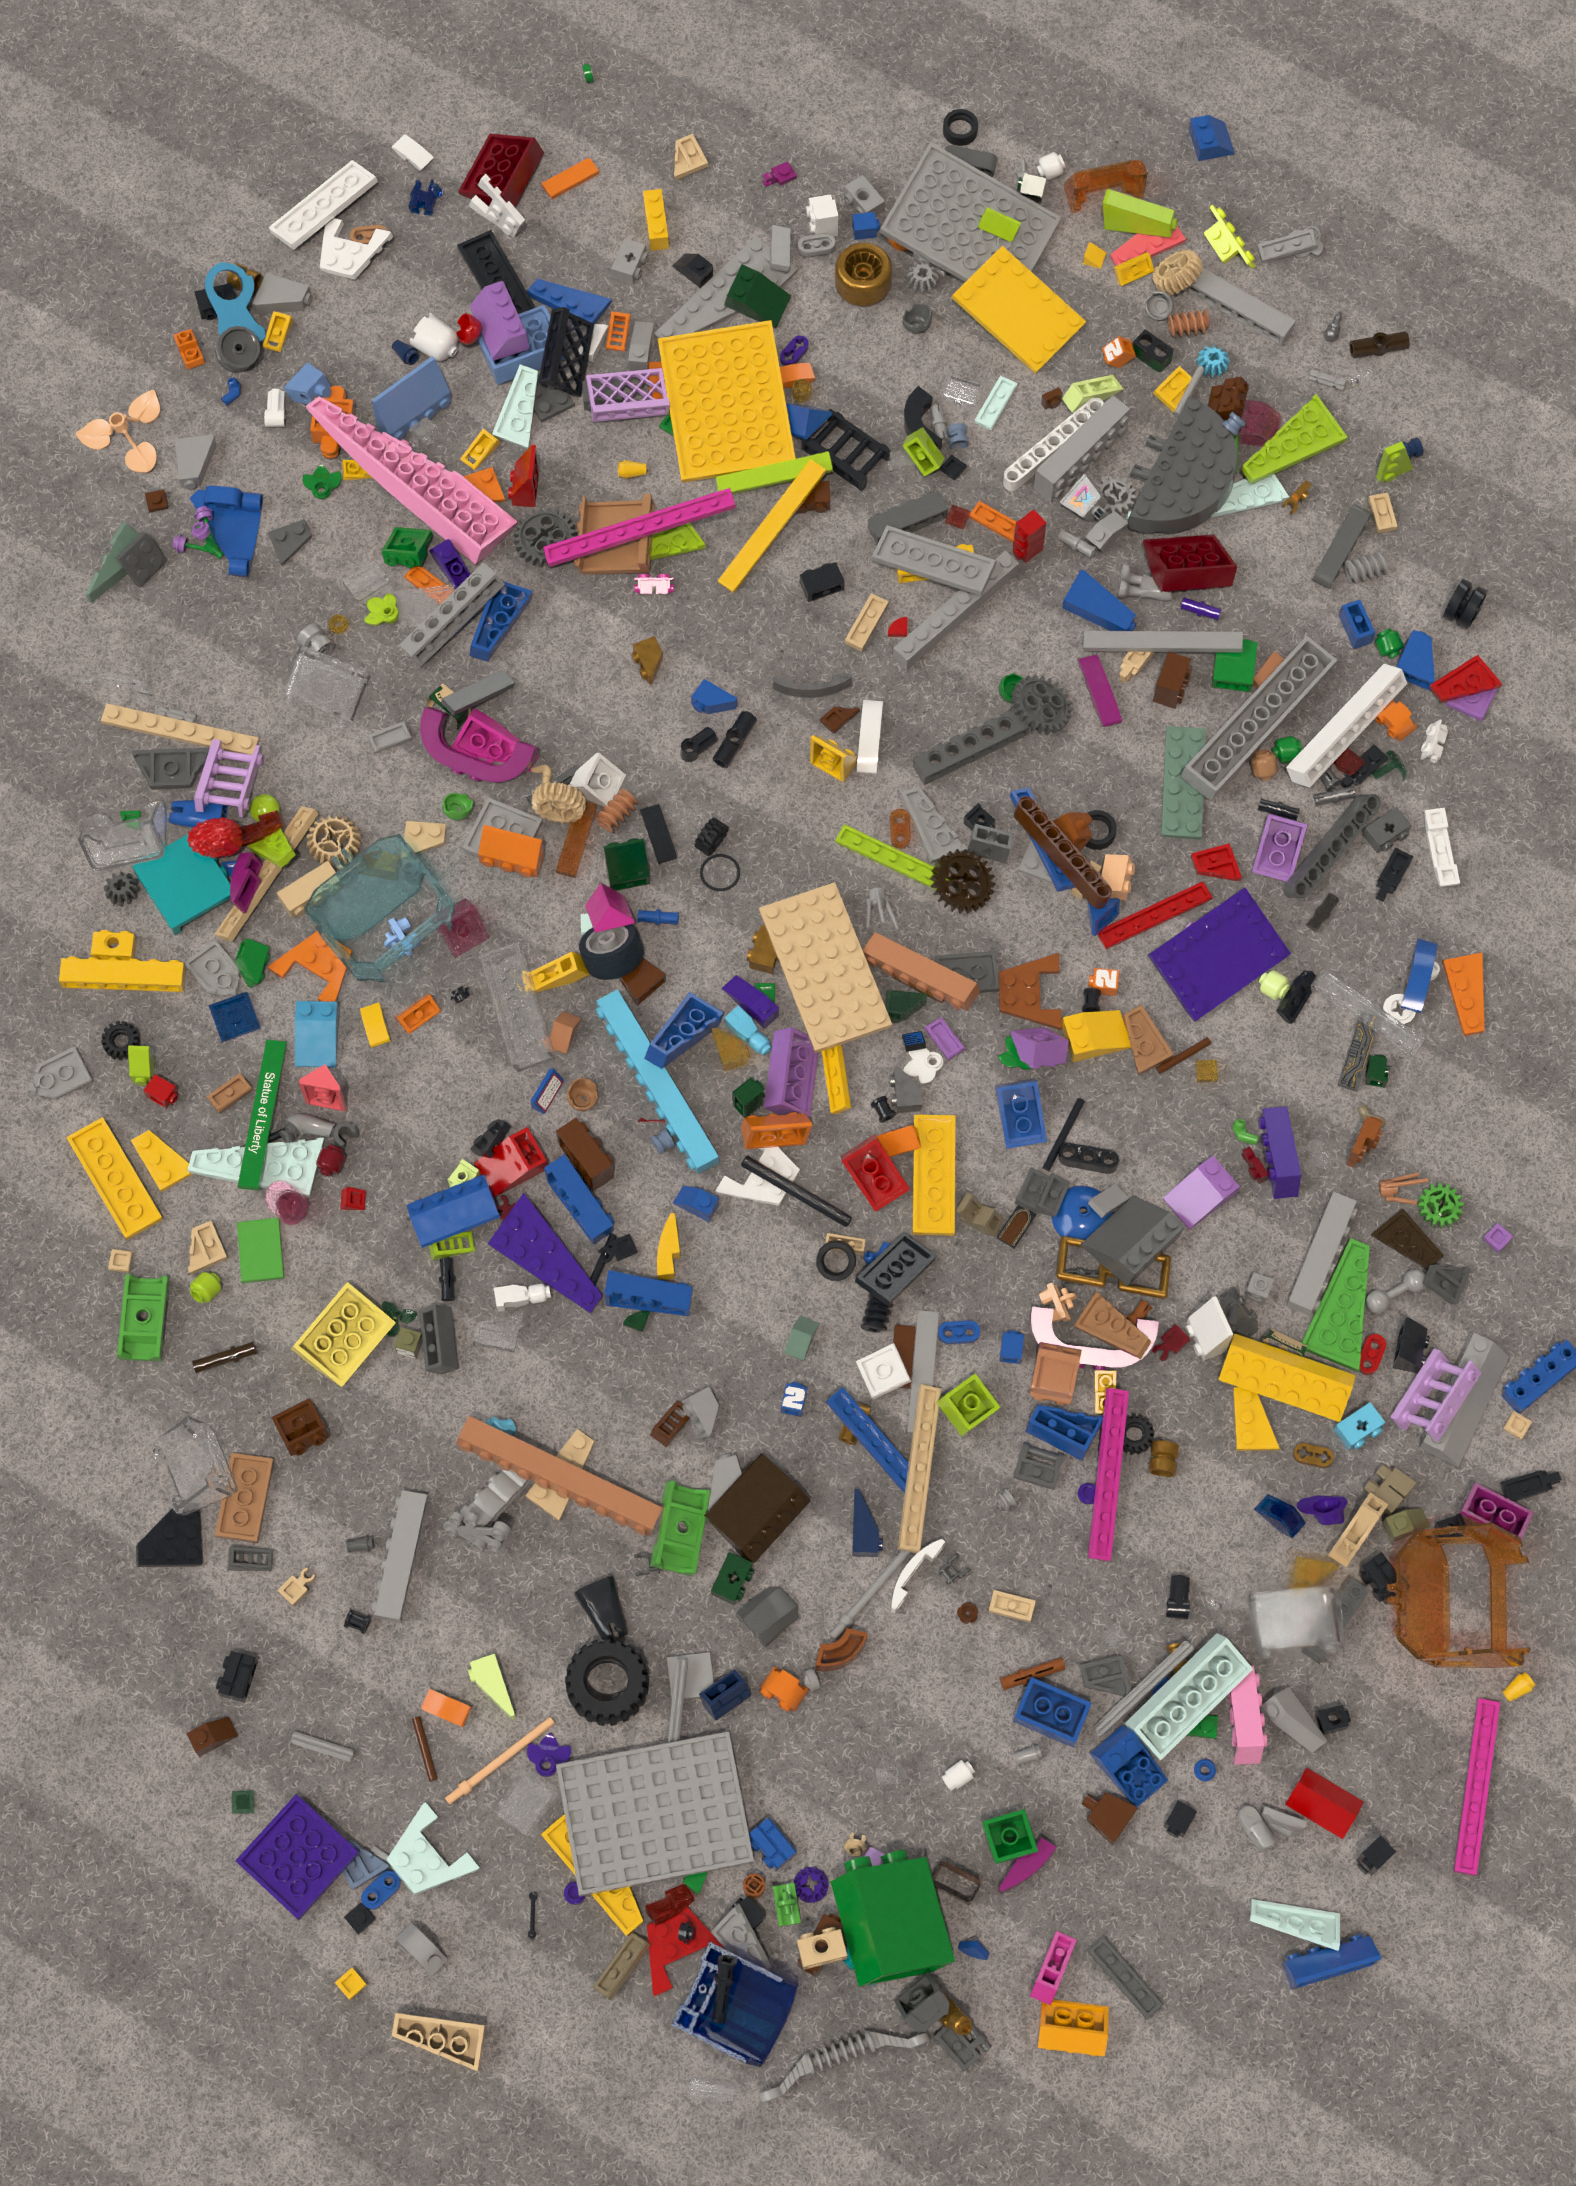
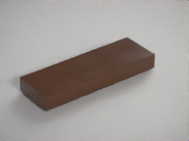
(904, 1341)

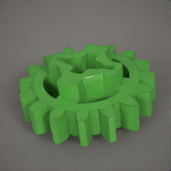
(1430, 1201)

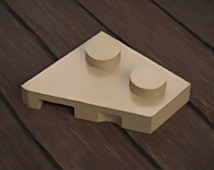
(688, 157)
(424, 835)
(205, 1248)

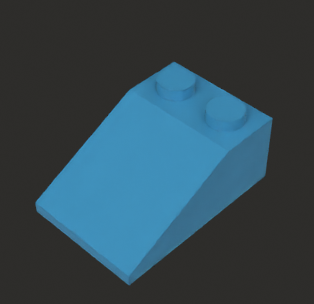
(316, 1033)

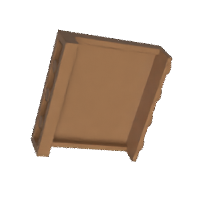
(624, 558)

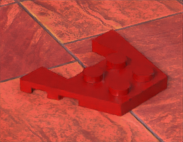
(667, 1948)

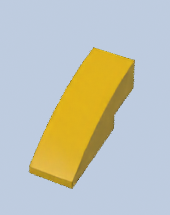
(668, 1249)

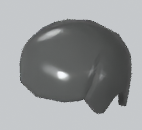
(920, 315)

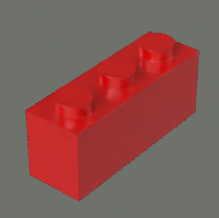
(1029, 536)

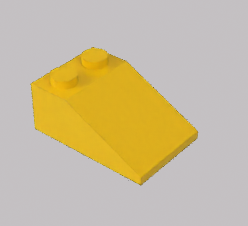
(831, 758)
(1095, 1034)

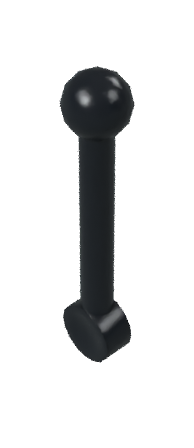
(532, 1896)

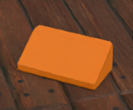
(418, 1013)
(901, 1140)

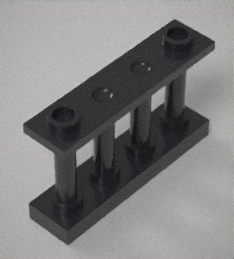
(843, 467)

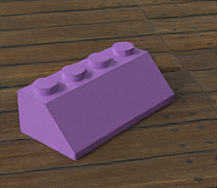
(499, 321)
(791, 1073)

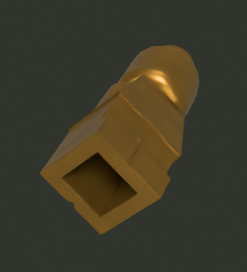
(956, 2019)

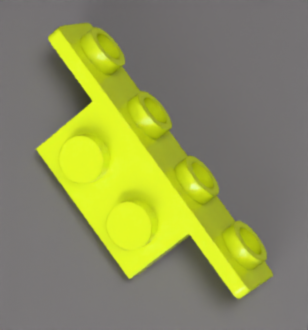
(1224, 240)

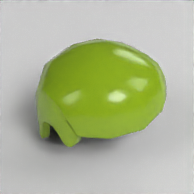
(263, 804)

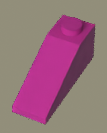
(1053, 1968)

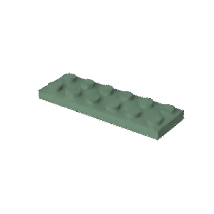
(1181, 802)

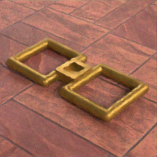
(1104, 1272)

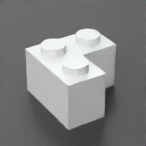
(822, 215)

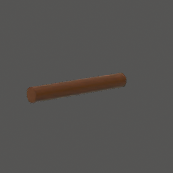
(1183, 1055)
(424, 1748)

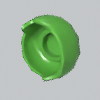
(451, 803)

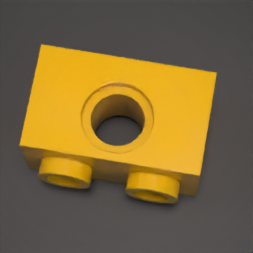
(104, 939)

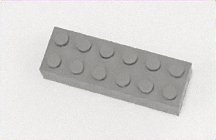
(1082, 449)

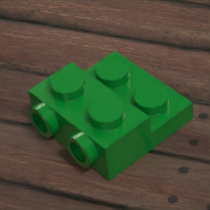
(406, 547)

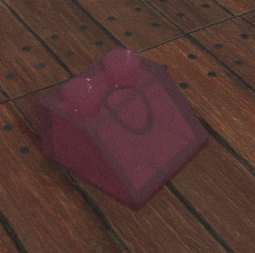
(1261, 423)
(466, 929)

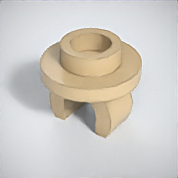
(854, 1846)

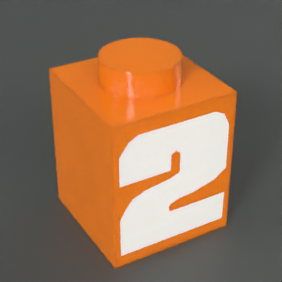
(1118, 352)
(1104, 980)

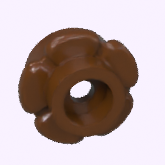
(967, 1607)

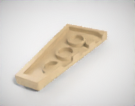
(574, 1452)

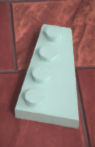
(1250, 496)
(1302, 1922)

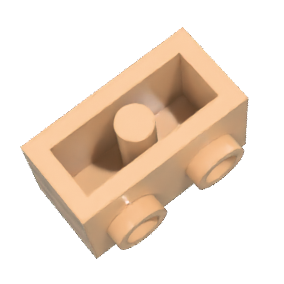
(1117, 873)

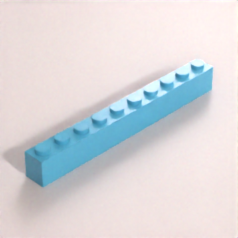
(657, 1082)

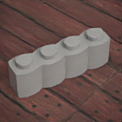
(495, 1498)

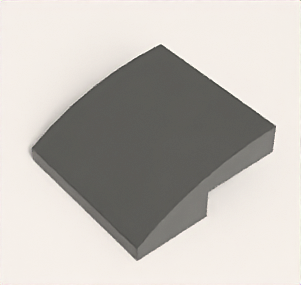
(1042, 1192)

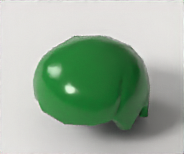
(1007, 686)

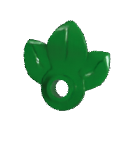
(321, 479)
(1011, 1058)

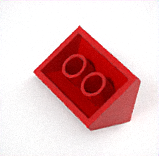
(1324, 1803)

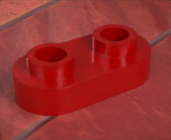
(1372, 1355)

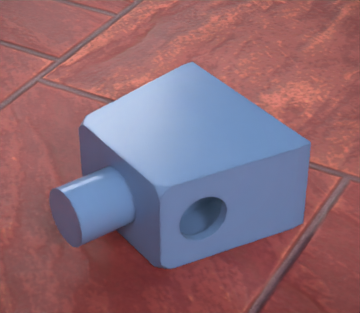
(307, 385)

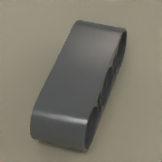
(981, 160)

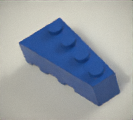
(498, 619)
(684, 1029)
(578, 1199)
(647, 1294)

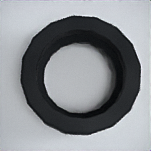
(960, 139)
(1109, 820)
(837, 1245)

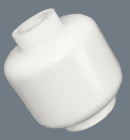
(1051, 166)

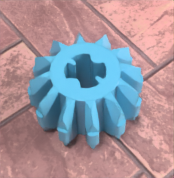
(1213, 361)

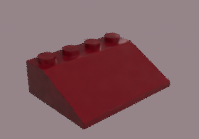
(508, 164)
(1189, 563)

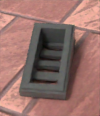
(232, 1566)

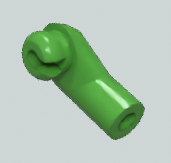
(1242, 1134)

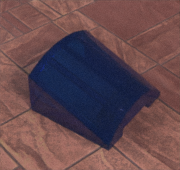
(754, 2013)

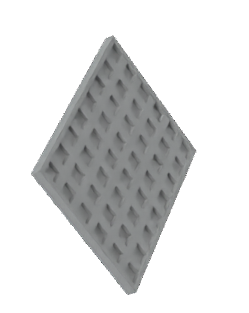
(654, 1813)

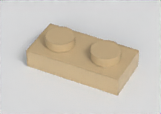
(1382, 513)
(1012, 1606)

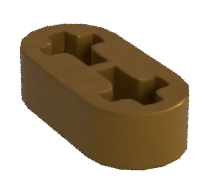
(1312, 1460)

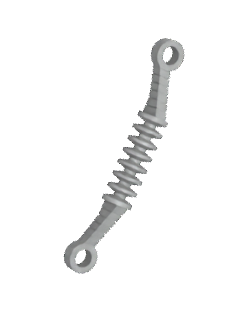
(807, 2063)

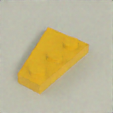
(161, 1161)
(1251, 1423)

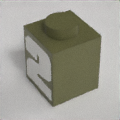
(408, 1342)

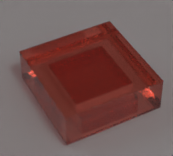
(957, 517)

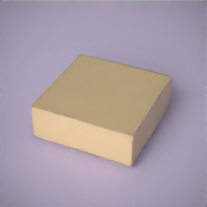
(120, 1260)
(1517, 1425)

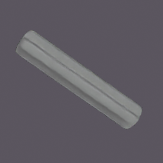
(322, 1746)

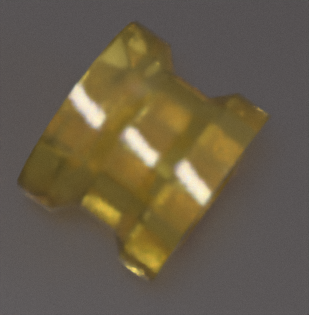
(801, 386)

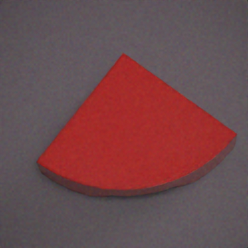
(898, 628)

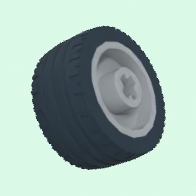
(611, 952)

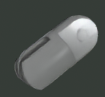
(1255, 1828)

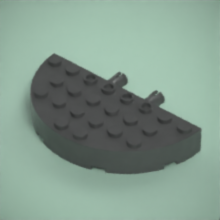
(1189, 475)

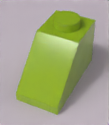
(141, 1064)

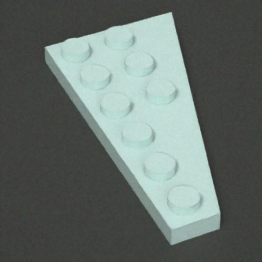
(283, 1162)

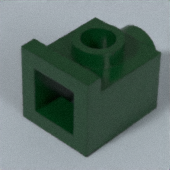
(1377, 1071)

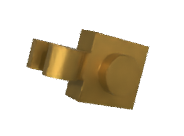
(1300, 494)

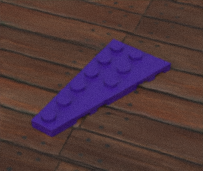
(536, 1248)

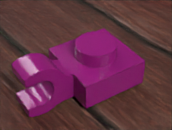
(781, 173)

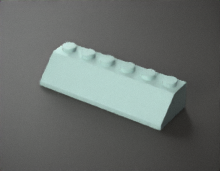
(1189, 1696)

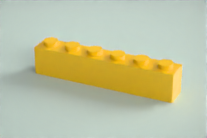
(122, 974)

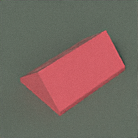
(322, 1090)

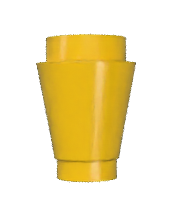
(630, 469)
(1518, 1687)

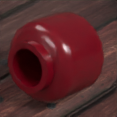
(330, 1160)

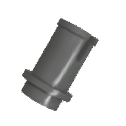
(360, 1544)

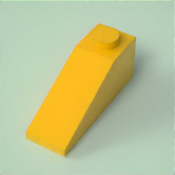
(559, 972)

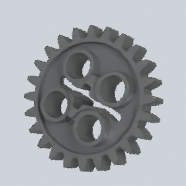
(544, 536)
(1041, 704)

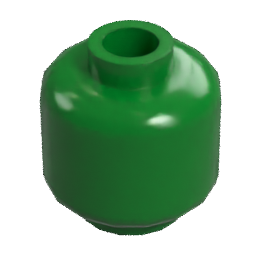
(1389, 643)
(1287, 749)

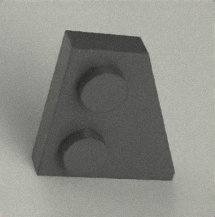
(289, 539)
(1106, 1676)

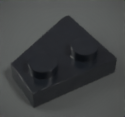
(494, 1135)

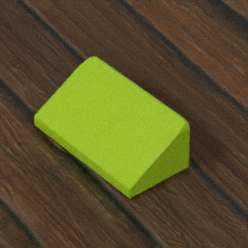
(999, 224)

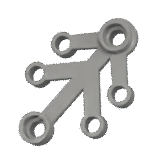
(476, 1535)

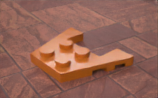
(318, 959)

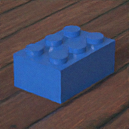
(1052, 1712)

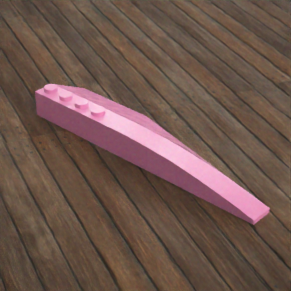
(427, 489)

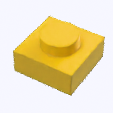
(351, 1983)

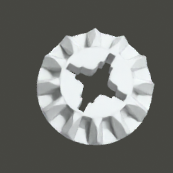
(1390, 1005)

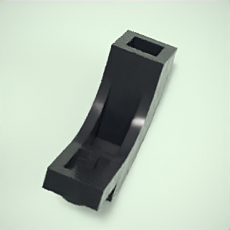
(915, 407)

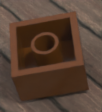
(1173, 680)

